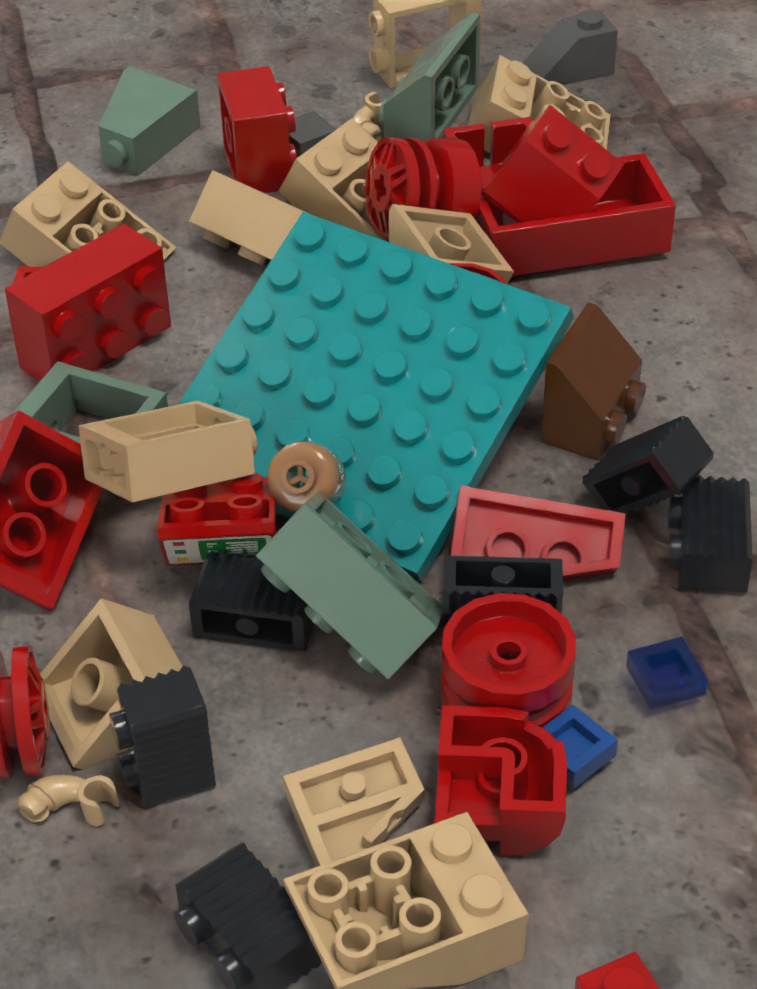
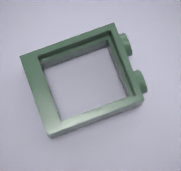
(75, 388)

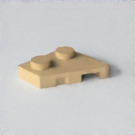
(353, 799)

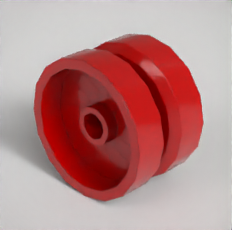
(509, 656)

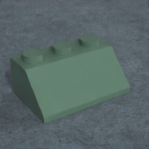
(436, 85)
(350, 586)

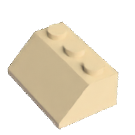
(243, 216)

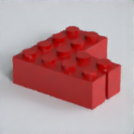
(627, 222)

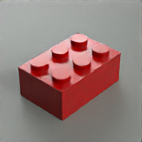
(90, 304)

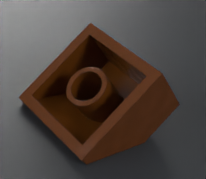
(590, 386)

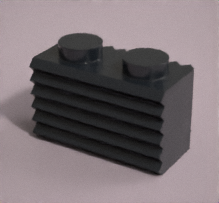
(649, 467)
(712, 535)
(483, 576)
(242, 605)
(164, 736)
(245, 922)

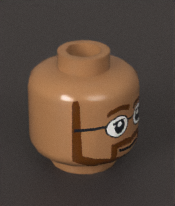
(290, 467)

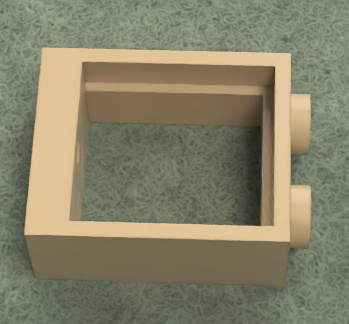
(382, 25)
(167, 450)

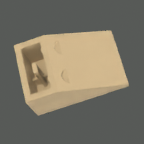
(516, 92)
(332, 178)
(66, 215)
(413, 911)

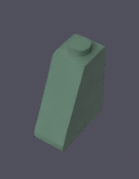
(146, 120)

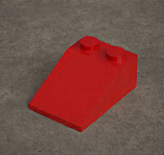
(41, 508)

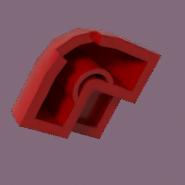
(503, 775)

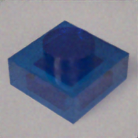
(666, 673)

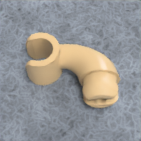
(369, 115)
(57, 790)

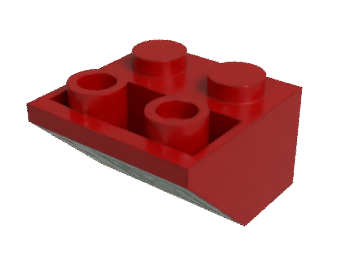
(217, 518)

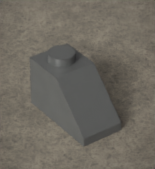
(576, 49)

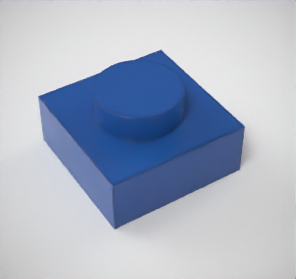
(585, 744)

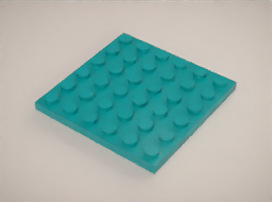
(388, 366)

